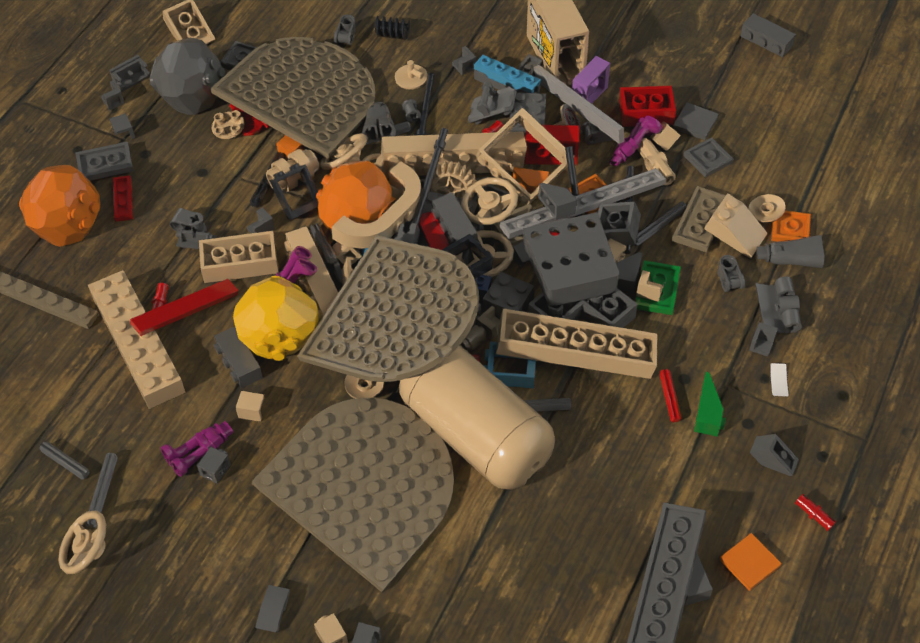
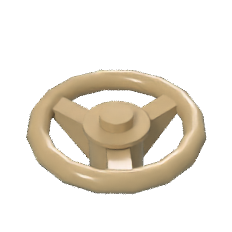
(346, 152)
(490, 201)
(498, 257)
(85, 545)

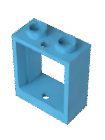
(510, 379)

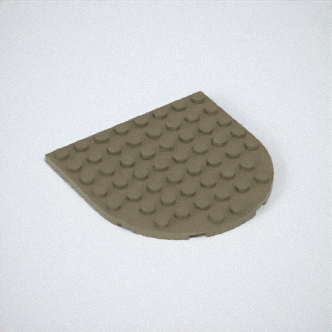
(302, 90)
(395, 313)
(364, 483)

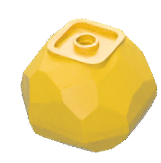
(275, 318)

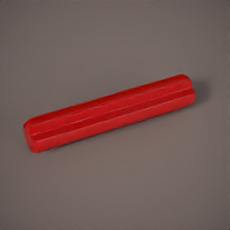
(670, 395)

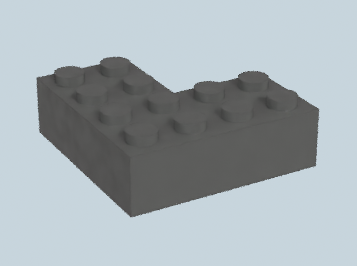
(610, 309)

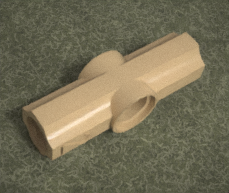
(655, 160)

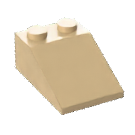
(187, 22)
(736, 226)

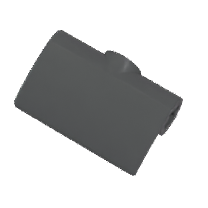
(780, 305)

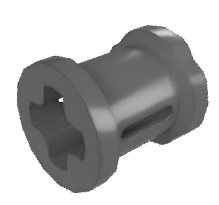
(410, 108)

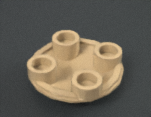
(228, 124)

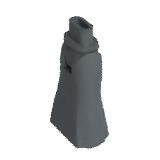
(378, 123)
(802, 252)

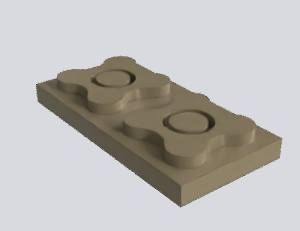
(696, 216)

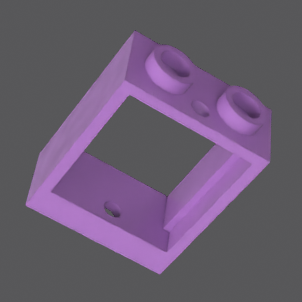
(590, 82)

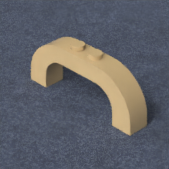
(361, 235)

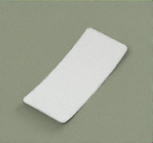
(779, 379)

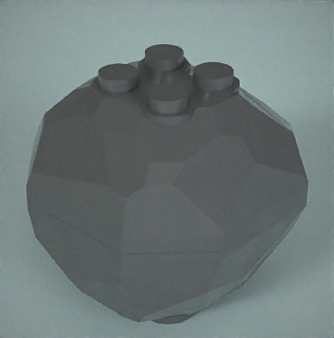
(186, 75)

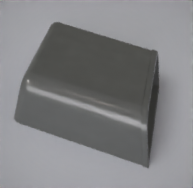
(572, 263)

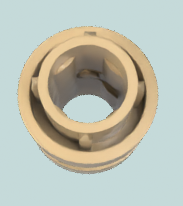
(302, 157)

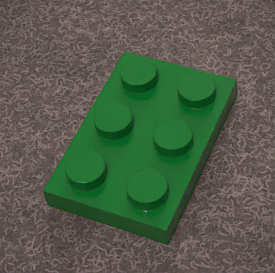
(667, 276)

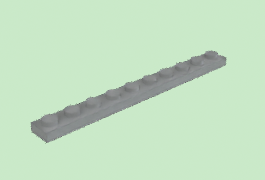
(587, 201)

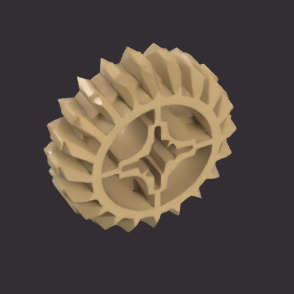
(453, 179)

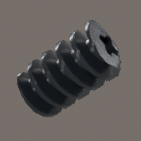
(392, 28)

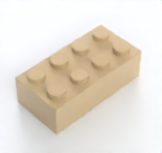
(238, 256)

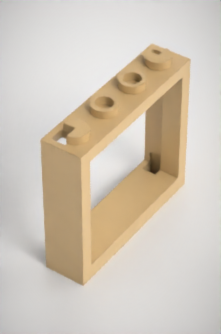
(541, 135)

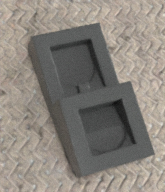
(272, 608)

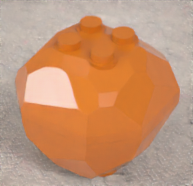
(354, 191)
(60, 205)

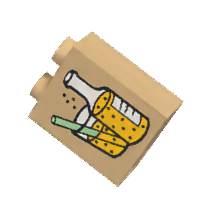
(558, 37)

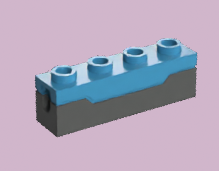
(505, 76)

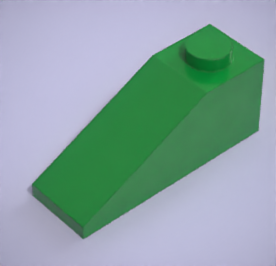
(710, 410)

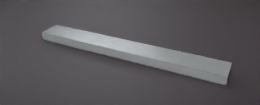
(580, 104)

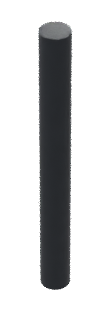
(572, 172)

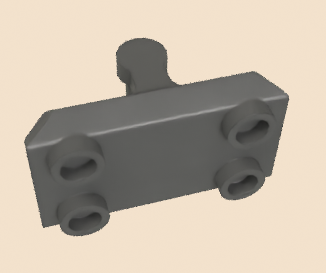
(491, 103)

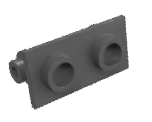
(191, 240)

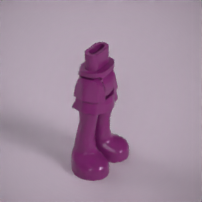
(643, 127)
(298, 265)
(205, 439)

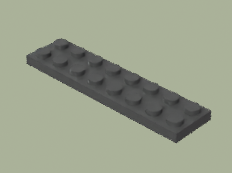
(667, 575)

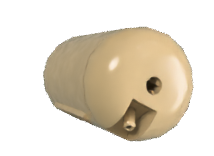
(481, 419)

